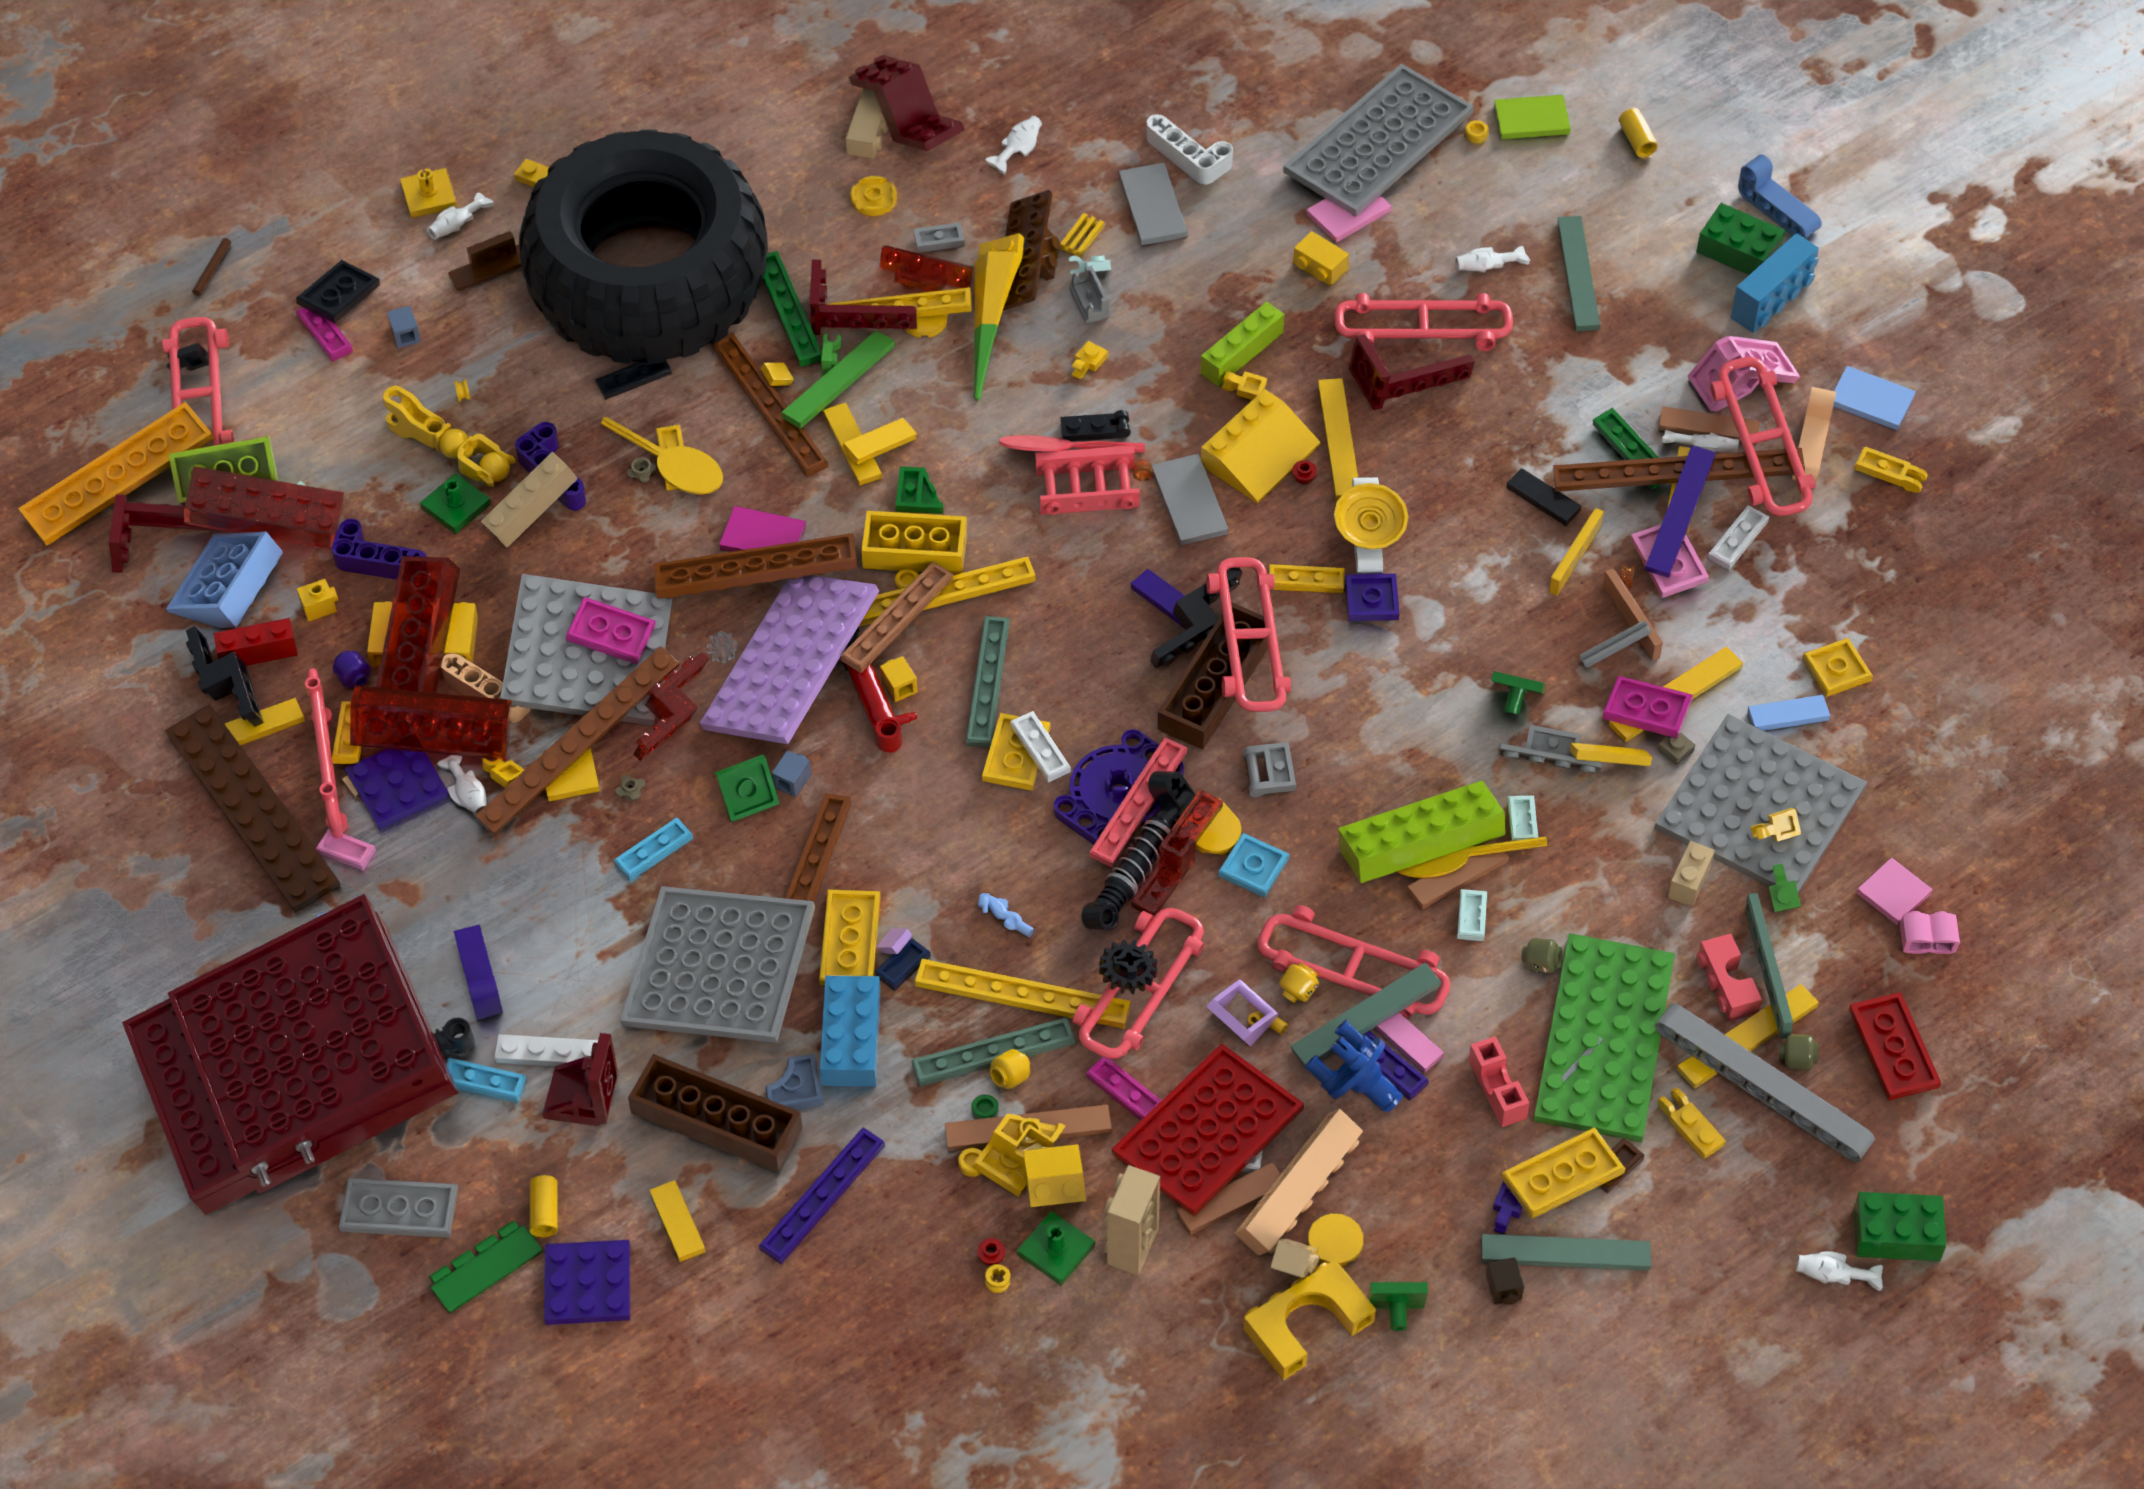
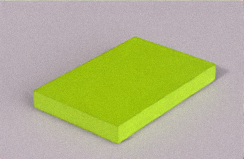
(1532, 116)

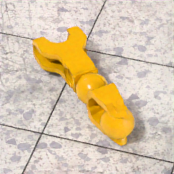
(431, 430)

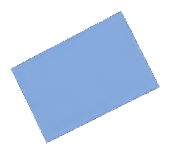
(1873, 398)

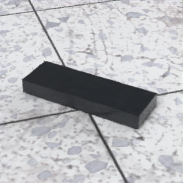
(631, 378)
(1543, 496)

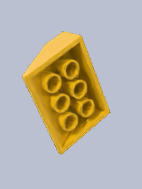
(1258, 447)

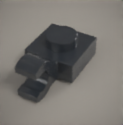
(192, 357)

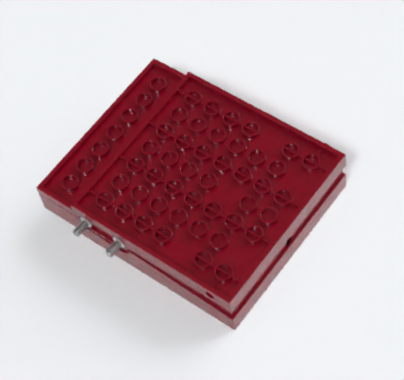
(288, 1056)

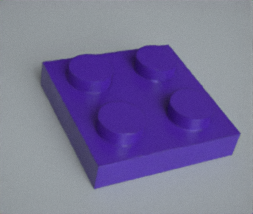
(1372, 597)

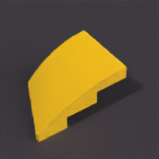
(1004, 1157)

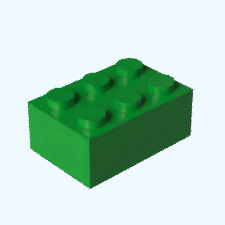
(1738, 239)
(1899, 1226)

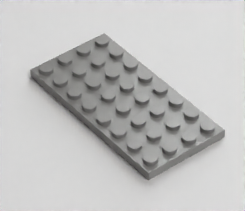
(1378, 139)

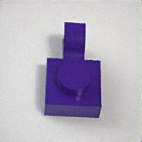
(1507, 1206)

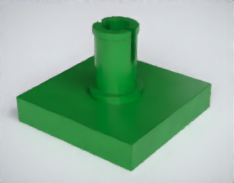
(455, 503)
(1517, 688)
(747, 788)
(1056, 1248)
(1398, 1298)

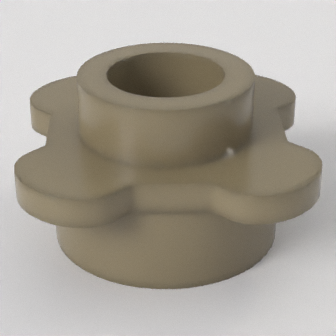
(641, 464)
(630, 794)

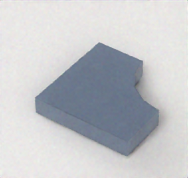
(799, 1084)

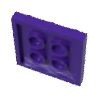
(396, 784)
(587, 1282)

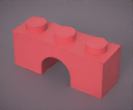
(1734, 996)
(1503, 1095)

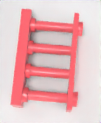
(1087, 460)

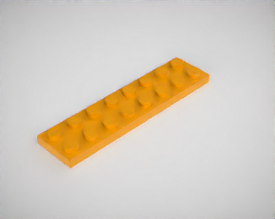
(114, 473)

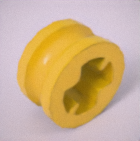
(462, 390)
(997, 1287)

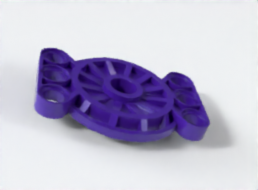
(1094, 793)

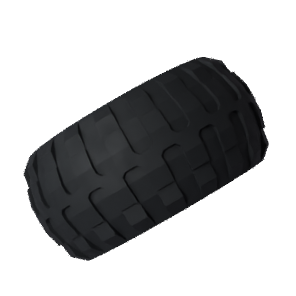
(632, 184)

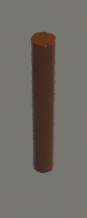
(211, 267)

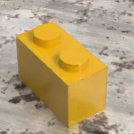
(1321, 258)

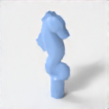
(999, 909)

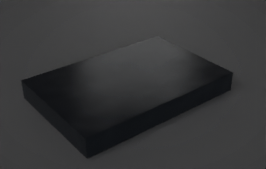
(338, 291)

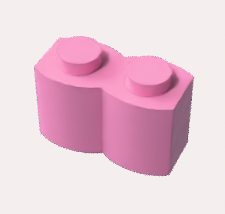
(1929, 933)

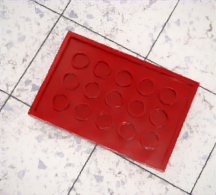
(1208, 1128)

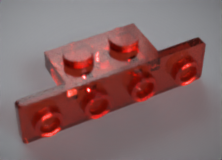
(924, 270)

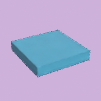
(1253, 865)

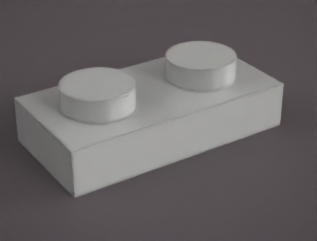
(939, 237)

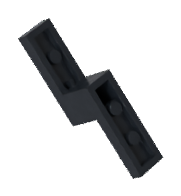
(1197, 619)
(223, 676)

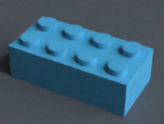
(1775, 283)
(850, 1031)

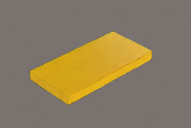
(850, 933)
(1563, 1173)

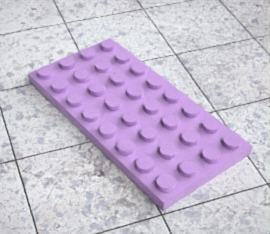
(789, 658)

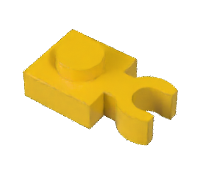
(502, 771)

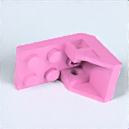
(1743, 379)

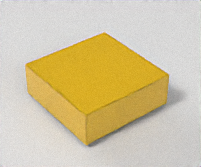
(777, 374)

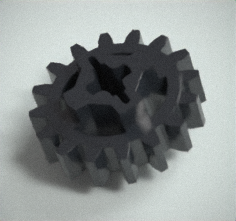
(1128, 966)

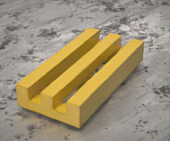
(1088, 222)

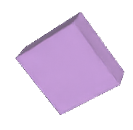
(894, 941)

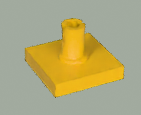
(428, 192)

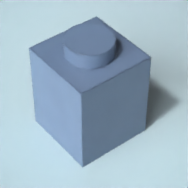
(403, 326)
(791, 773)

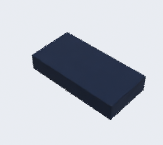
(902, 965)

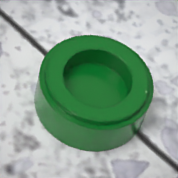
(984, 1107)

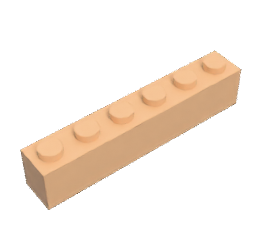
(1299, 1182)

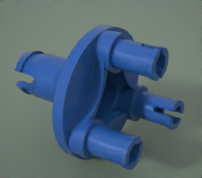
(1359, 1071)

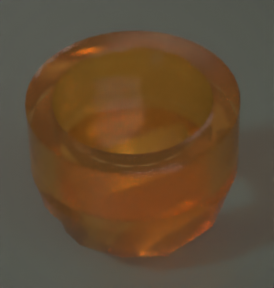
(1142, 470)

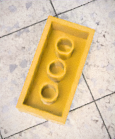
(913, 541)

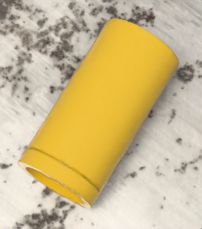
(1638, 133)
(543, 1206)

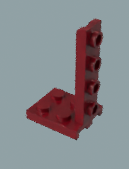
(853, 315)
(1379, 385)
(140, 514)

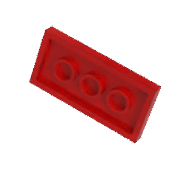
(1894, 1046)

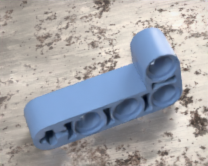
(1774, 200)

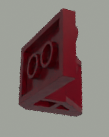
(584, 1087)

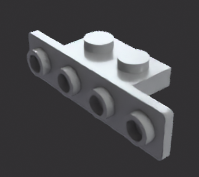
(1550, 746)

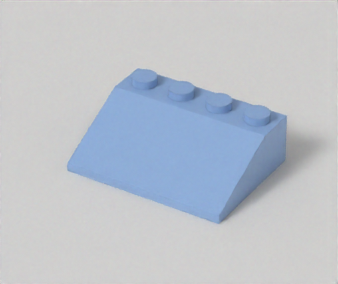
(226, 578)

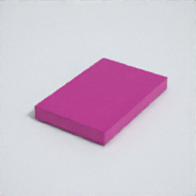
(759, 529)
(610, 630)
(1647, 706)

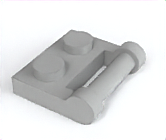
(1278, 768)

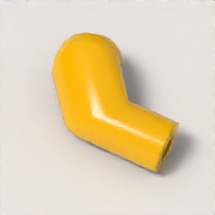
(1278, 1025)

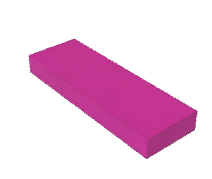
(325, 334)
(1122, 1087)

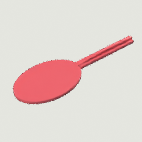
(1046, 443)

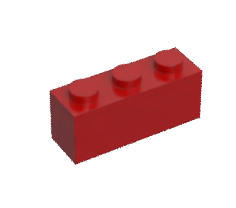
(258, 642)

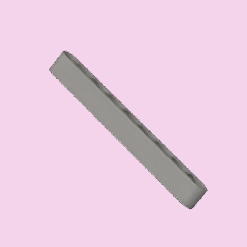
(1765, 1082)

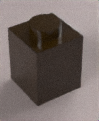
(1505, 1281)

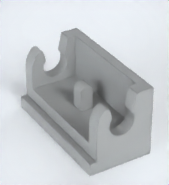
(1090, 296)

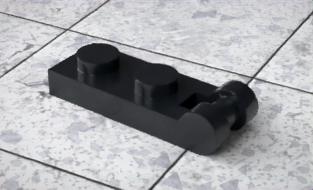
(1095, 426)

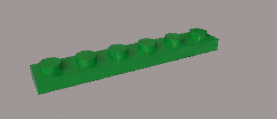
(790, 311)

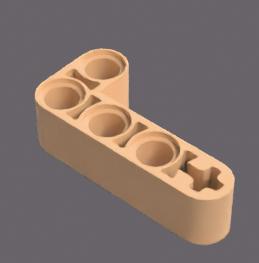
(1816, 429)
(475, 682)

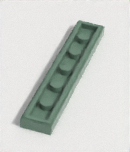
(1578, 273)
(988, 681)
(1768, 965)
(1369, 1012)
(980, 1054)
(1567, 1252)

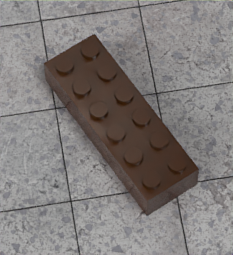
(1197, 700)
(715, 1112)

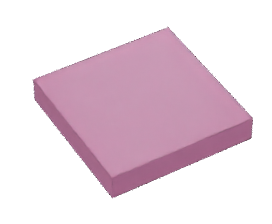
(1894, 891)

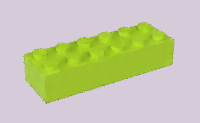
(1421, 831)

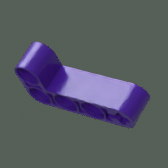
(535, 447)
(368, 558)
(478, 972)

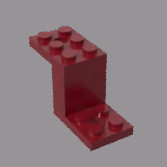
(906, 102)

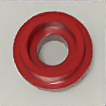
(1307, 476)
(991, 1258)

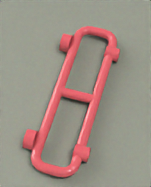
(1482, 304)
(216, 340)
(1760, 492)
(1233, 685)
(322, 720)
(1302, 920)
(1148, 926)

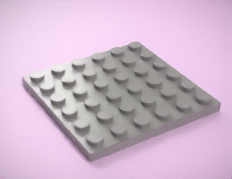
(564, 676)
(1745, 779)
(718, 964)

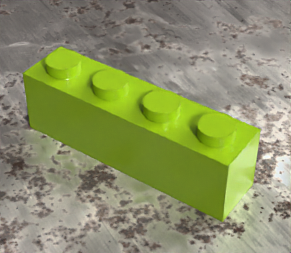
(1242, 343)

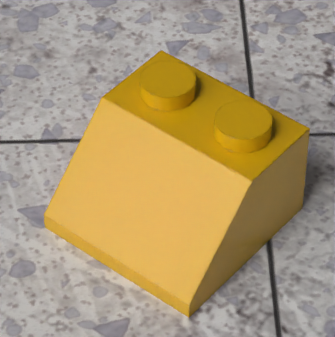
(1054, 1175)

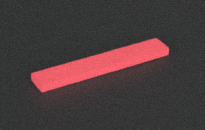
(1135, 805)

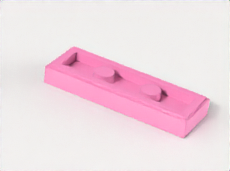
(1410, 1042)

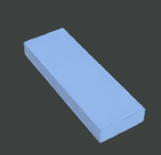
(1789, 713)

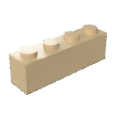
(866, 127)
(529, 499)

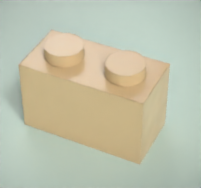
(1691, 874)
(1295, 1258)

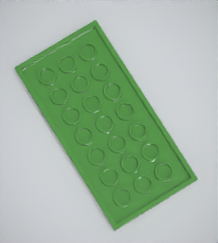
(1612, 995)

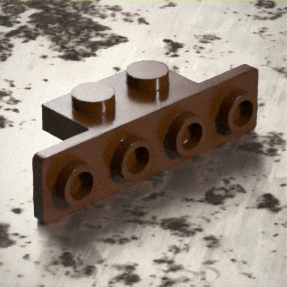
(487, 261)

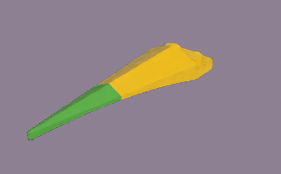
(994, 275)

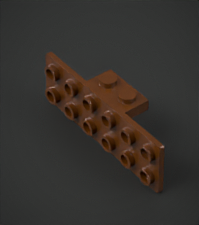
(1040, 248)

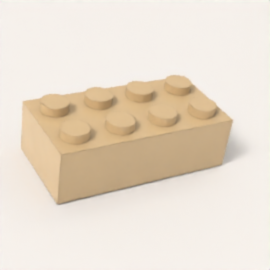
(1132, 1219)

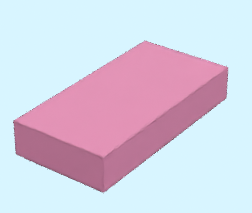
(346, 850)

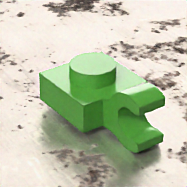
(829, 358)
(1784, 893)

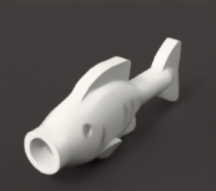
(1020, 139)
(452, 218)
(1484, 259)
(1710, 442)
(468, 790)
(1831, 1267)

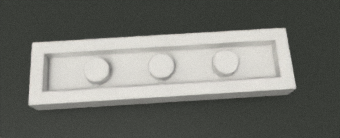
(540, 1050)

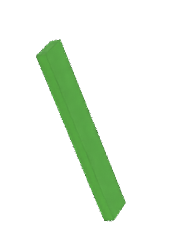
(838, 379)

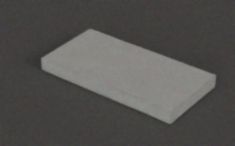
(1152, 203)
(1189, 499)
(398, 1207)

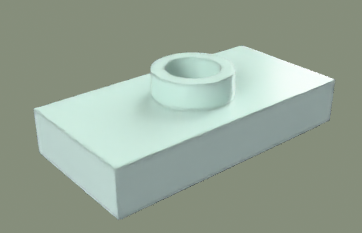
(1522, 817)
(1472, 915)

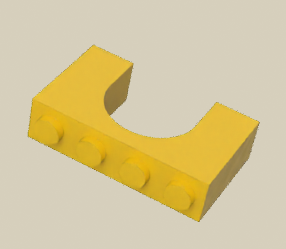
(460, 636)
(1326, 1287)

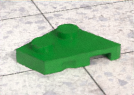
(916, 492)

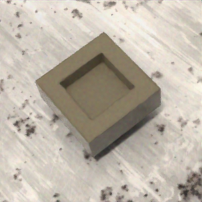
(1676, 748)

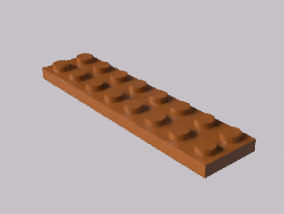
(755, 566)

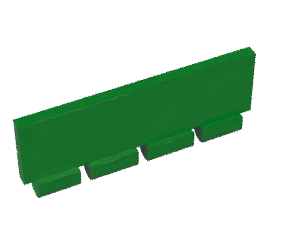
(491, 1265)

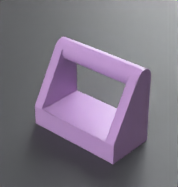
(1253, 1033)

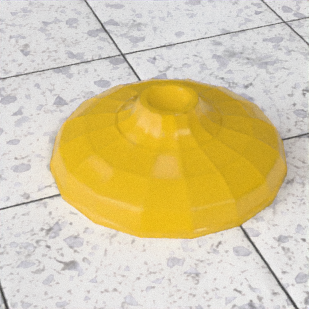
(1371, 516)

